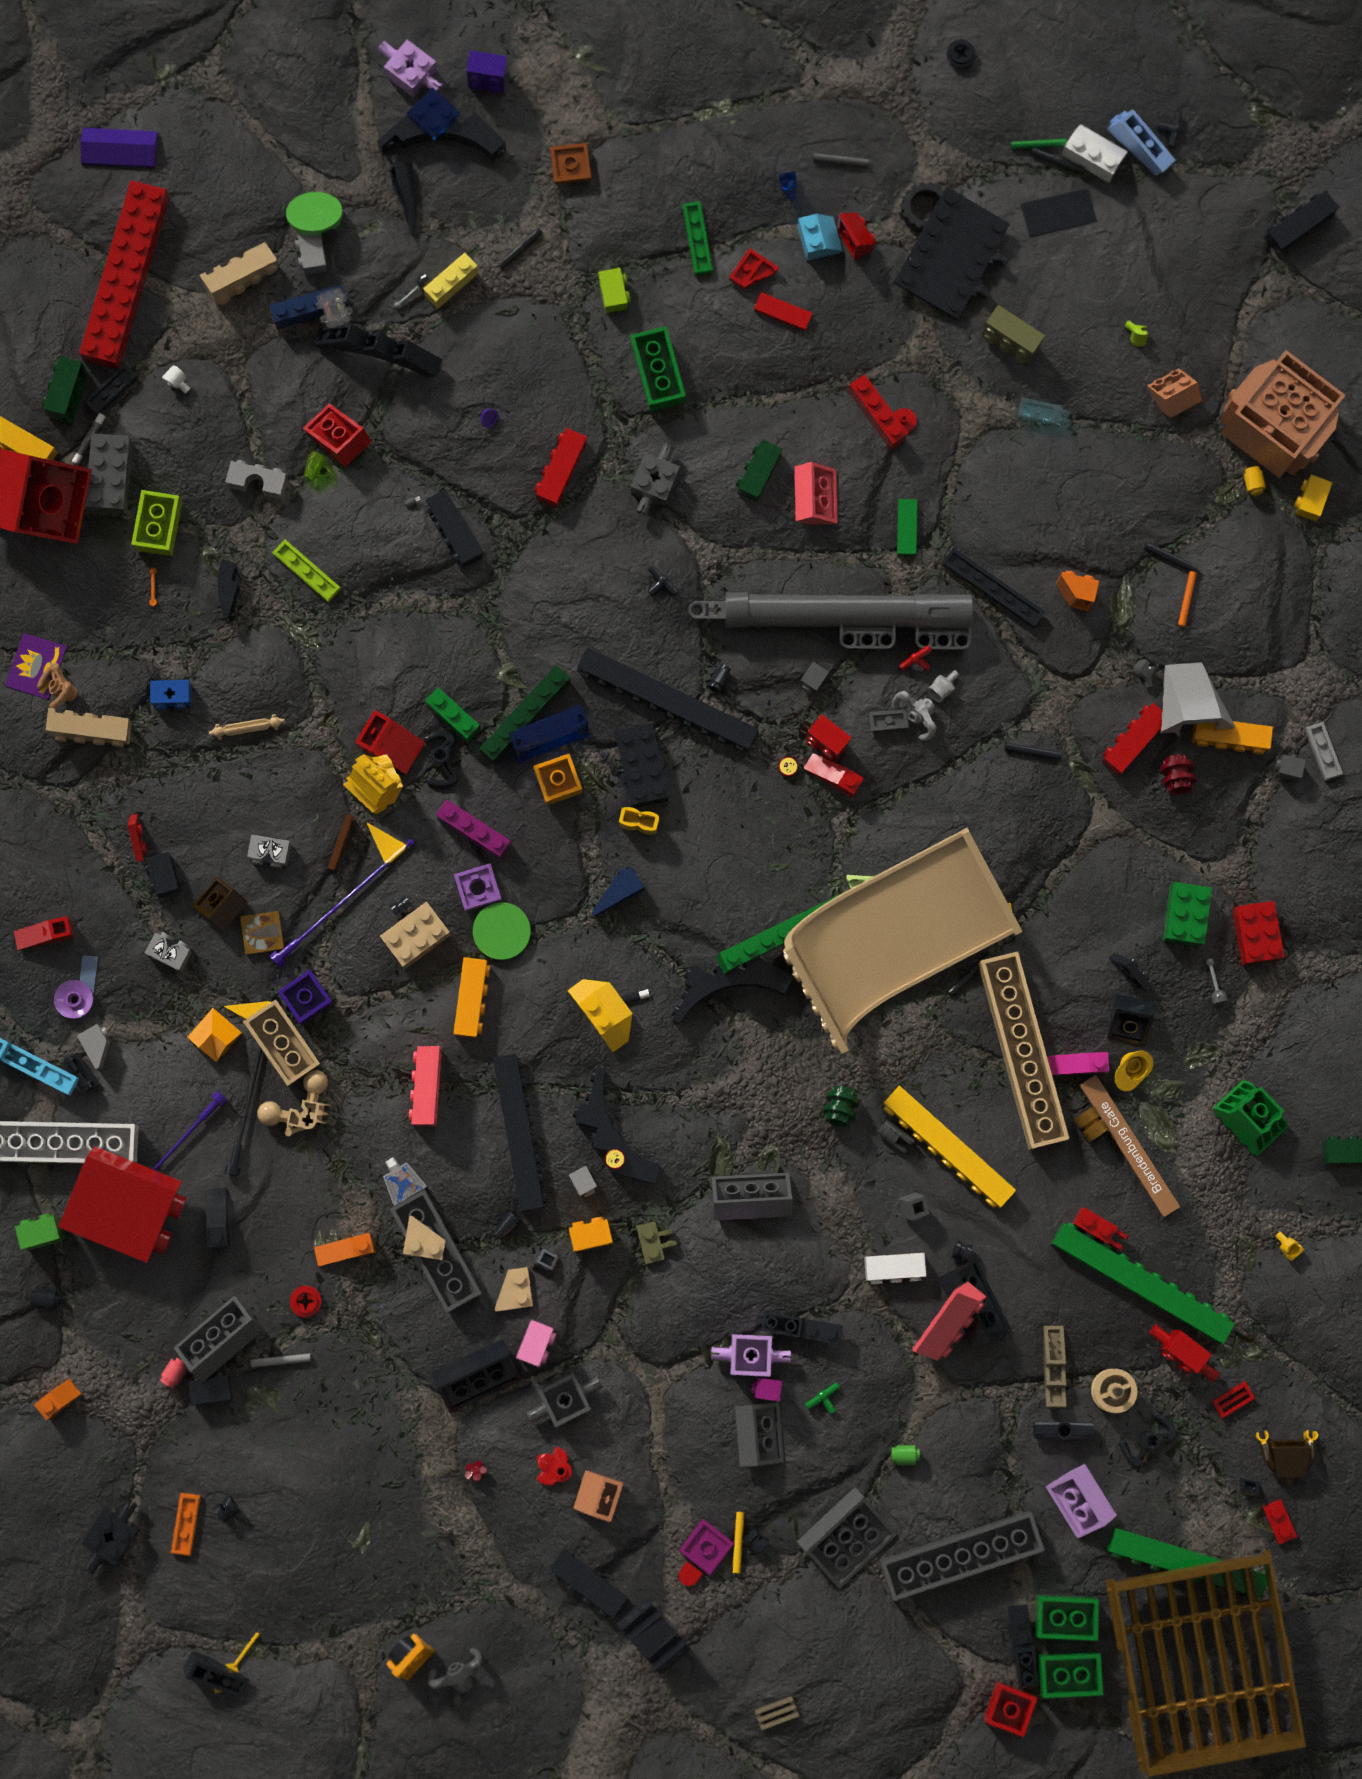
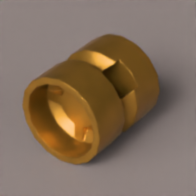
(1090, 1122)

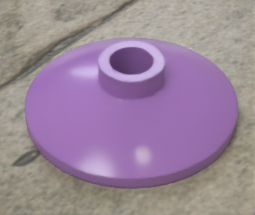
(64, 995)

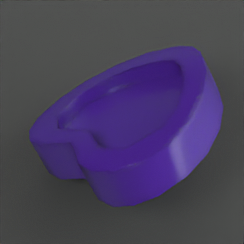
(489, 417)

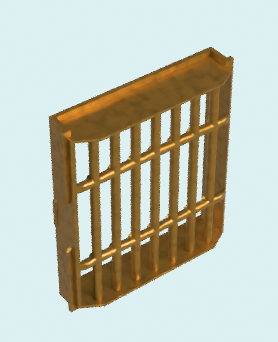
(1219, 1751)

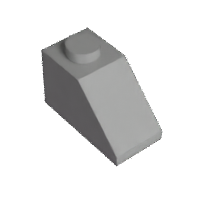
(96, 1044)

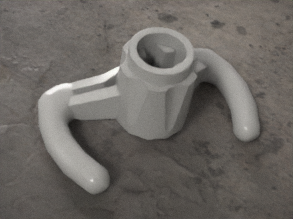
(918, 712)

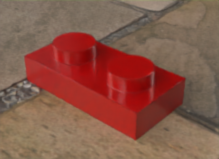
(1279, 1521)

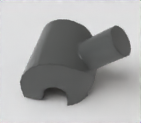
(1144, 671)

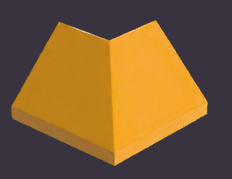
(214, 1035)

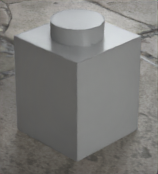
(583, 1182)

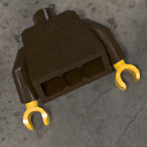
(1289, 1457)

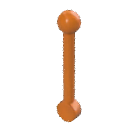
(153, 602)

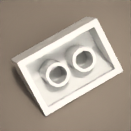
(1094, 153)

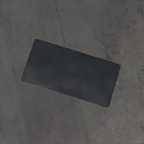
(1058, 212)

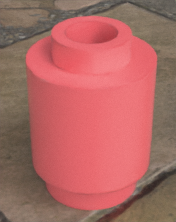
(173, 1373)

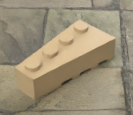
(239, 274)
(88, 728)

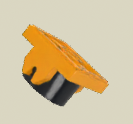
(408, 1656)

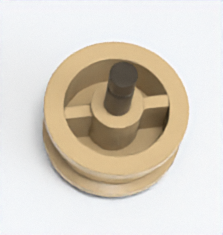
(1114, 1390)

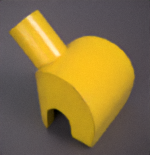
(1289, 1247)

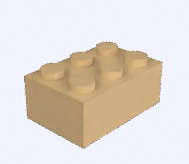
(415, 935)

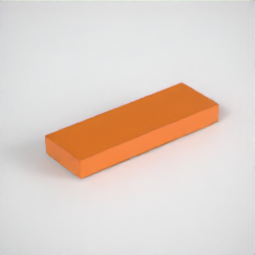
(185, 1524)

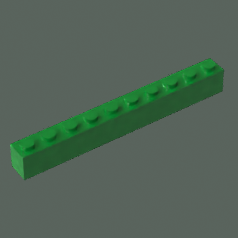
(1143, 1284)

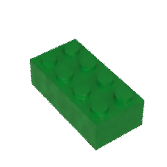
(657, 369)

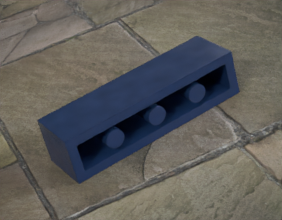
(298, 309)

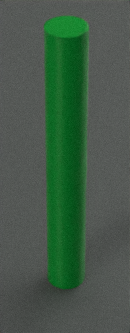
(1038, 144)

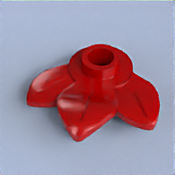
(551, 1465)

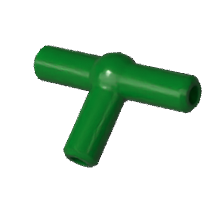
(822, 1397)

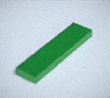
(697, 238)

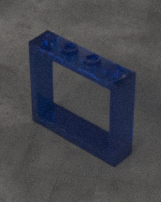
(549, 733)

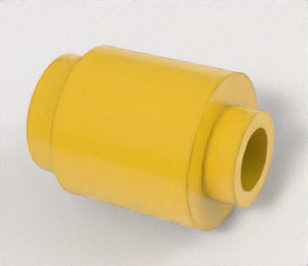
(1254, 480)

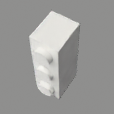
(895, 1267)

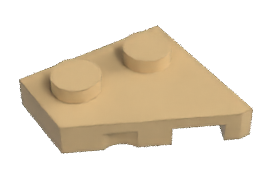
(423, 1241)
(515, 1290)

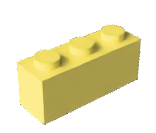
(450, 280)

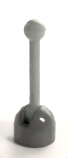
(1218, 996)

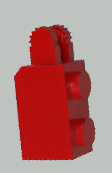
(1098, 1227)

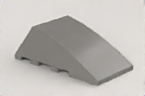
(1191, 699)

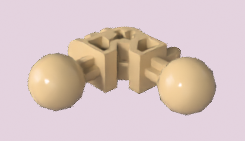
(271, 1113)

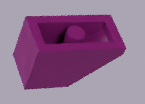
(767, 1389)

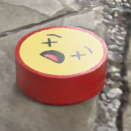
(788, 766)
(614, 1159)

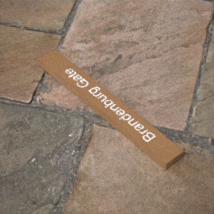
(1130, 1146)

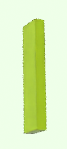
(306, 570)

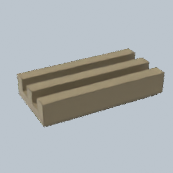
(778, 1712)

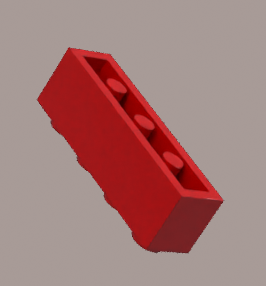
(877, 412)
(561, 467)
(1136, 738)

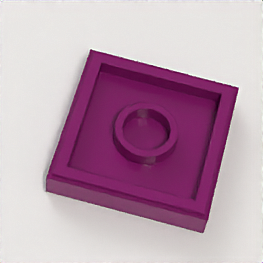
(706, 1547)

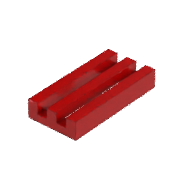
(1219, 1407)

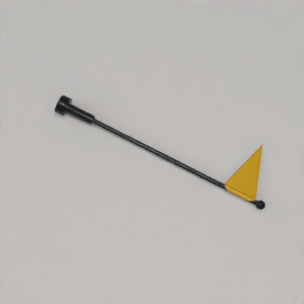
(245, 1011)

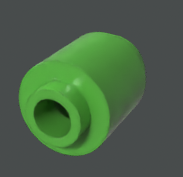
(905, 1455)

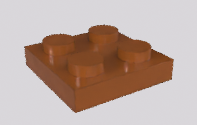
(570, 163)

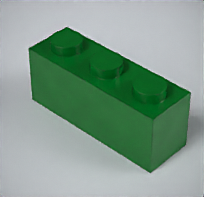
(453, 715)

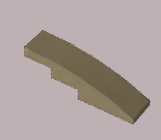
(1054, 1367)

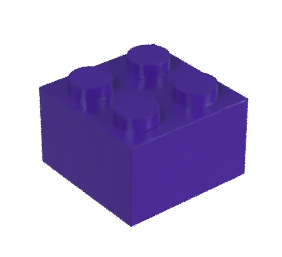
(487, 71)
(305, 997)

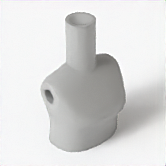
(942, 686)

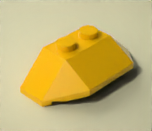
(604, 1011)

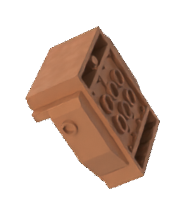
(1279, 440)

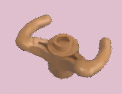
(58, 686)

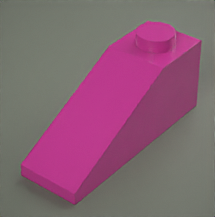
(1079, 1063)

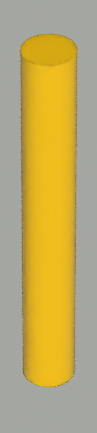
(738, 1542)

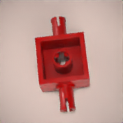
(1185, 1352)

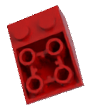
(387, 737)

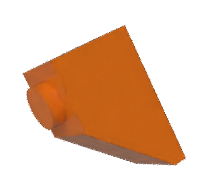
(57, 1399)

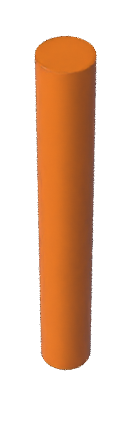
(1187, 599)

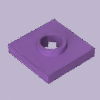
(480, 874)

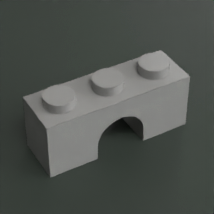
(241, 474)

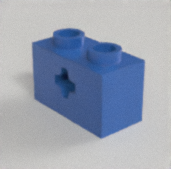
(162, 689)

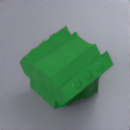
(1251, 1116)

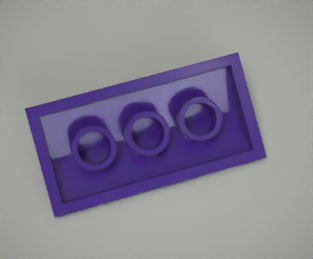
(118, 147)

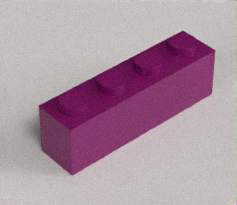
(473, 829)

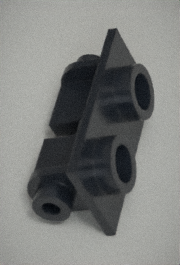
(77, 1067)

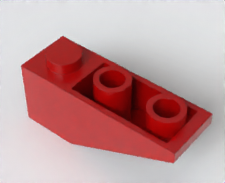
(44, 933)

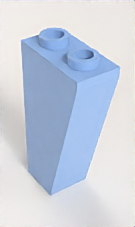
(1140, 141)

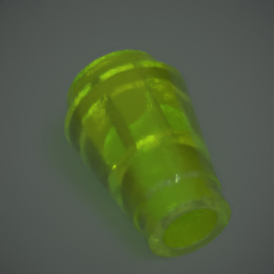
(314, 465)

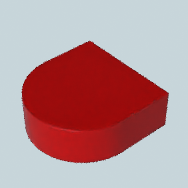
(689, 1574)

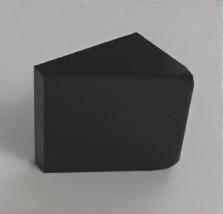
(545, 1263)

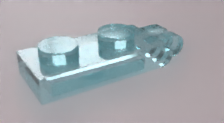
(1042, 412)

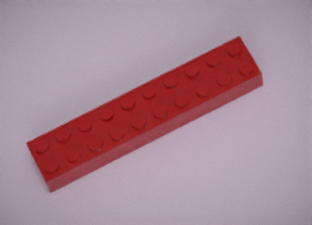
(124, 275)

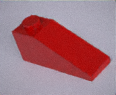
(833, 774)

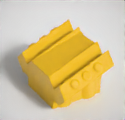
(374, 782)

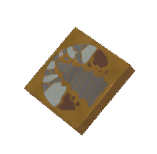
(262, 933)

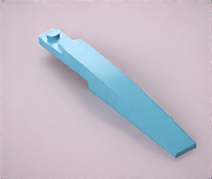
(37, 1067)

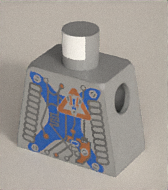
(402, 1181)

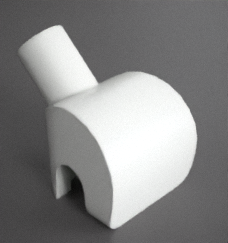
(176, 378)

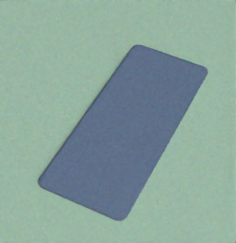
(88, 971)

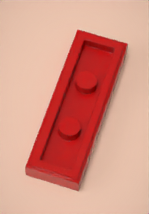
(783, 311)

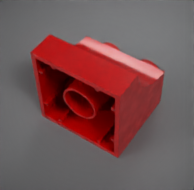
(42, 496)

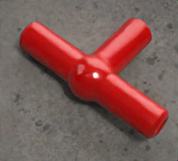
(917, 658)

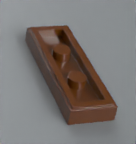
(341, 843)

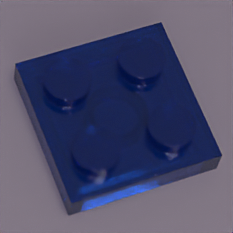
(433, 113)

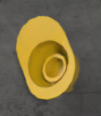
(1133, 1069)

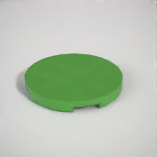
(314, 213)
(501, 931)

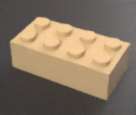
(281, 1043)

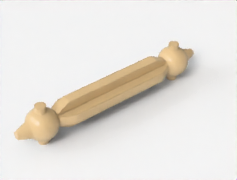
(246, 727)

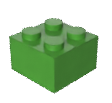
(40, 1232)

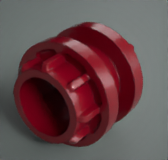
(1178, 774)

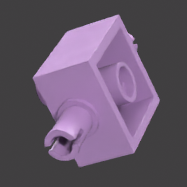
(410, 68)
(761, 1347)

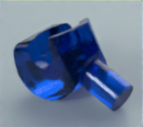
(788, 183)

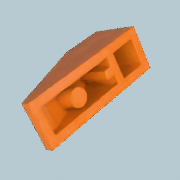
(345, 1249)

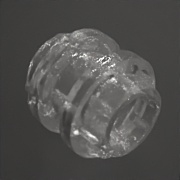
(334, 308)

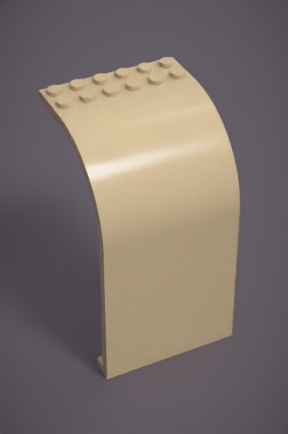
(897, 932)

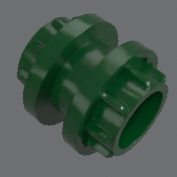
(841, 1103)

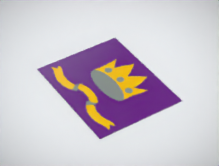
(31, 661)

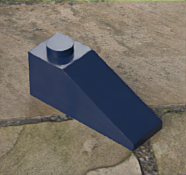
(622, 888)

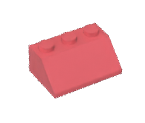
(815, 494)

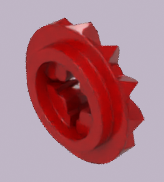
(299, 1294)

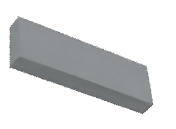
(1323, 751)

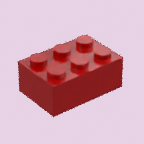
(1258, 933)

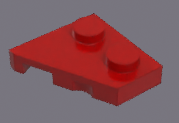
(752, 270)

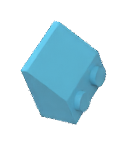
(818, 236)

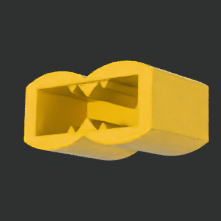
(633, 819)

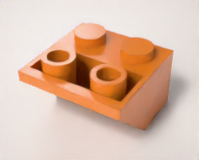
(1078, 590)

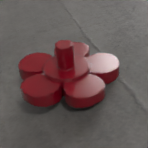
(475, 1471)

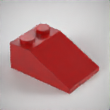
(337, 434)

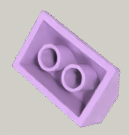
(1081, 1501)

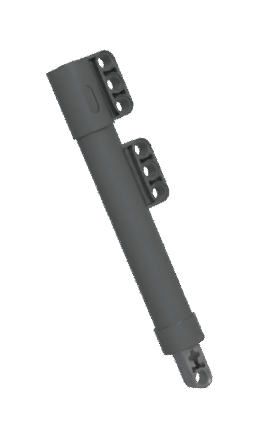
(853, 614)

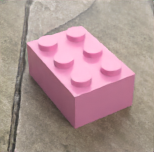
(536, 1342)

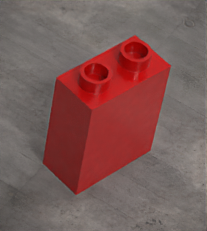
(122, 1205)

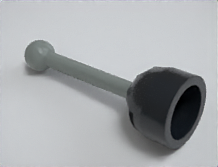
(422, 281)

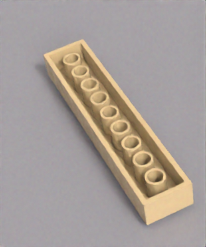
(1023, 1050)

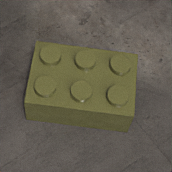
(1012, 335)

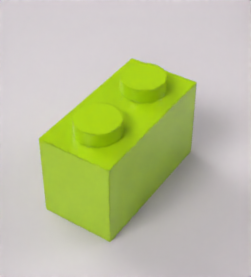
(613, 290)

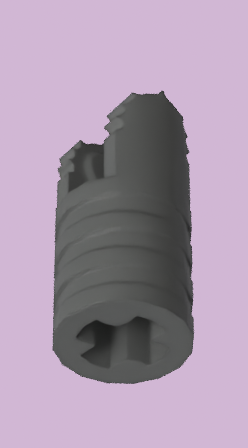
(892, 1133)

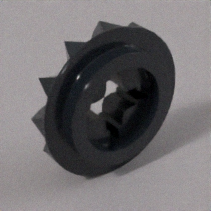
(959, 46)

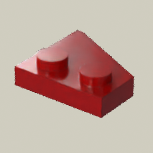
(136, 833)

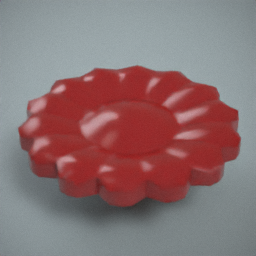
(906, 418)

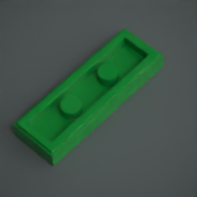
(907, 527)

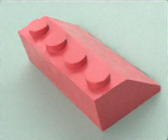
(426, 1087)
(950, 1322)

